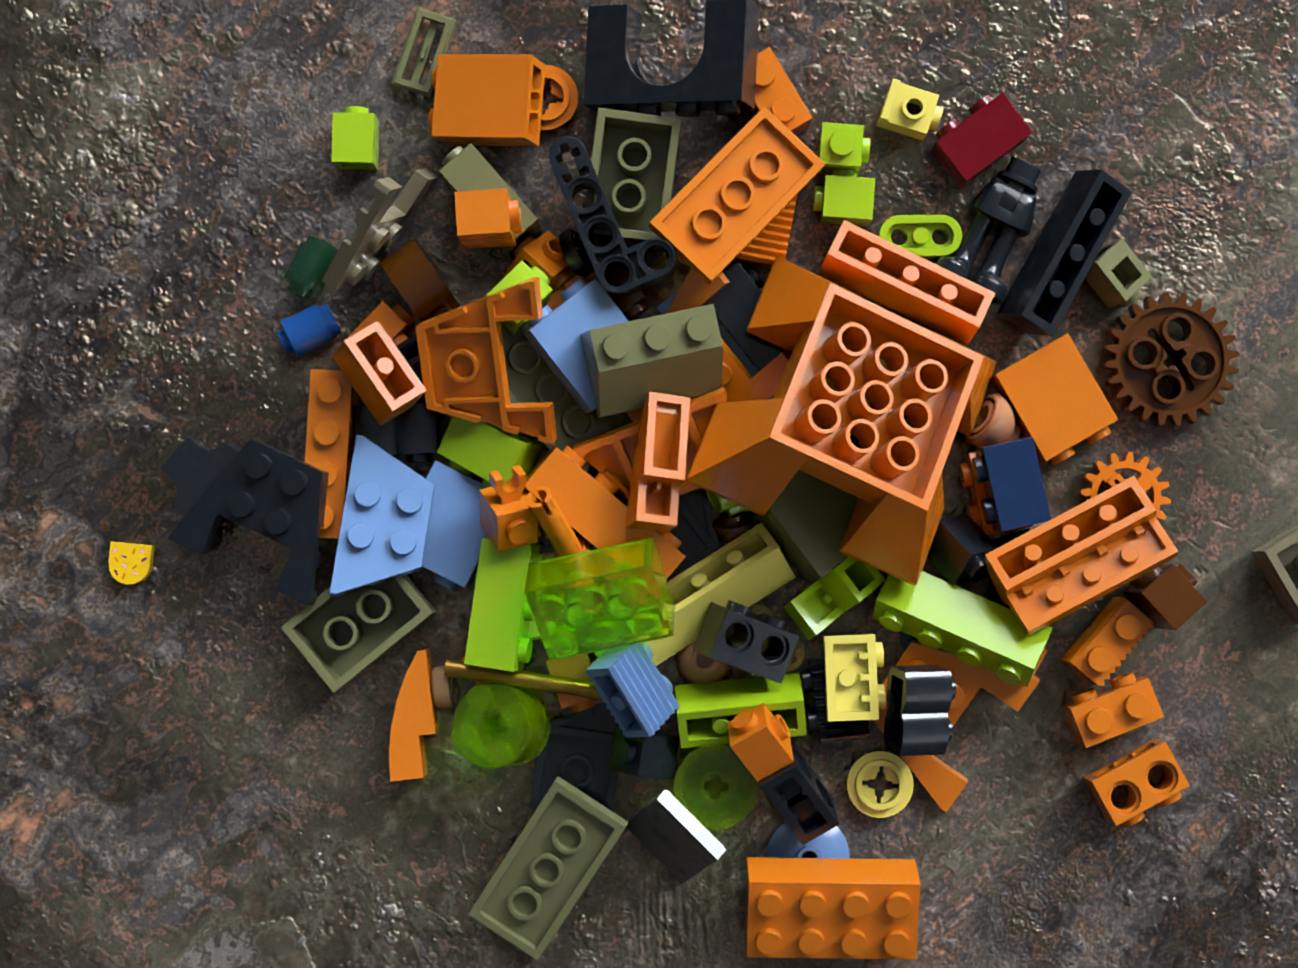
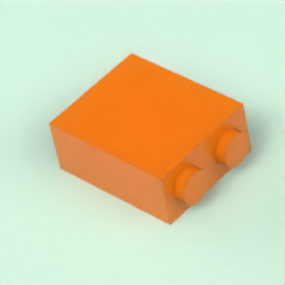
(487, 99)
(1056, 400)

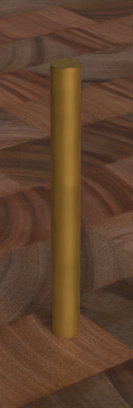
(522, 679)

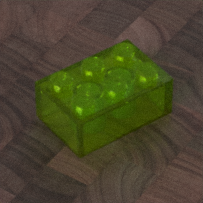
(600, 599)

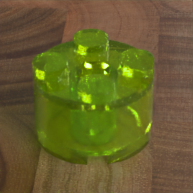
(479, 722)
(731, 802)

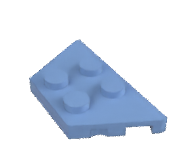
(381, 520)

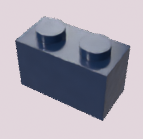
(1011, 484)

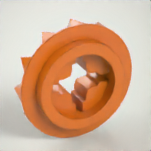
(564, 90)

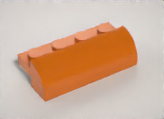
(1080, 556)

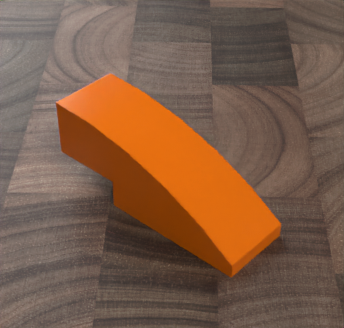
(659, 463)
(411, 720)

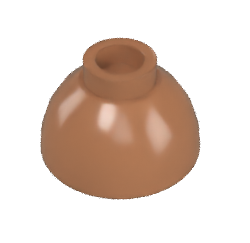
(994, 423)
(699, 668)

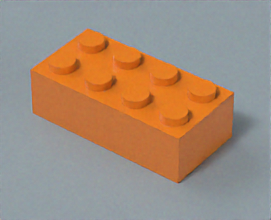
(832, 908)

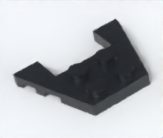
(272, 497)

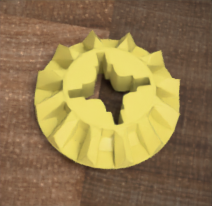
(893, 798)

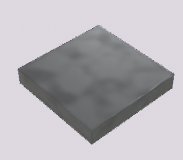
(675, 836)

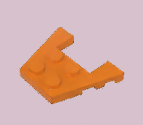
(467, 366)
(735, 376)
(938, 778)

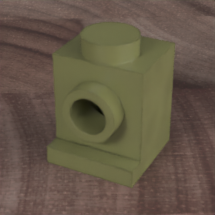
(1117, 274)

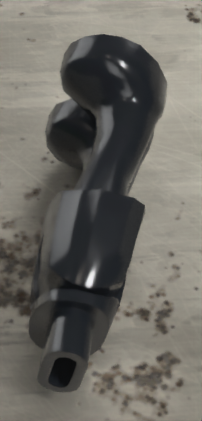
(1006, 206)

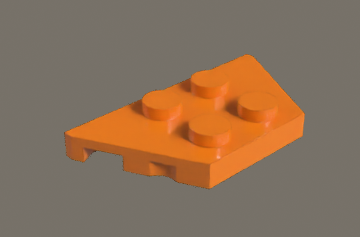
(615, 450)

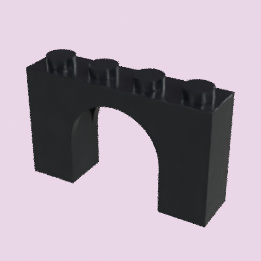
(719, 82)

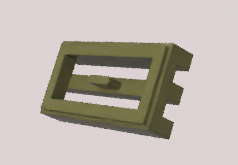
(436, 19)

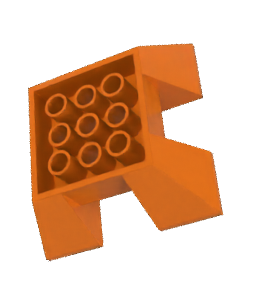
(897, 471)

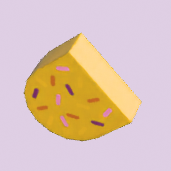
(130, 562)

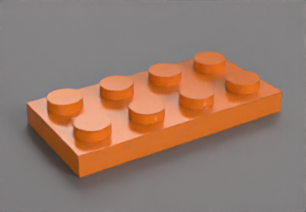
(736, 195)

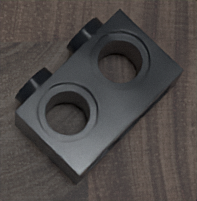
(744, 646)
(801, 799)

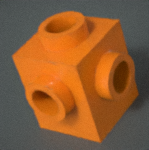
(547, 256)

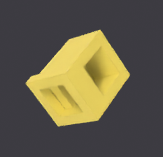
(897, 118)

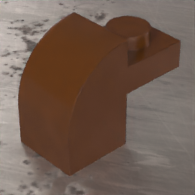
(418, 282)

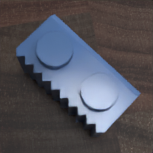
(633, 689)

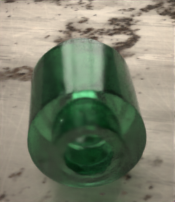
(309, 268)

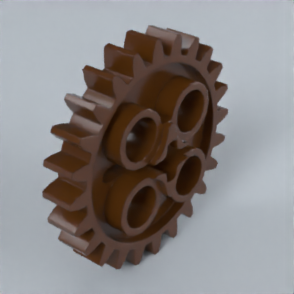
(1199, 338)

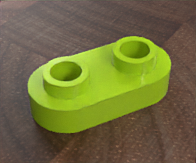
(919, 231)

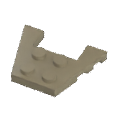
(377, 228)

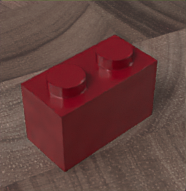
(981, 139)

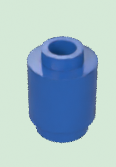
(308, 330)

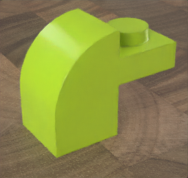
(833, 595)

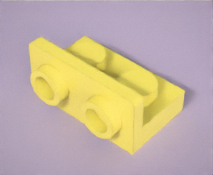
(852, 677)

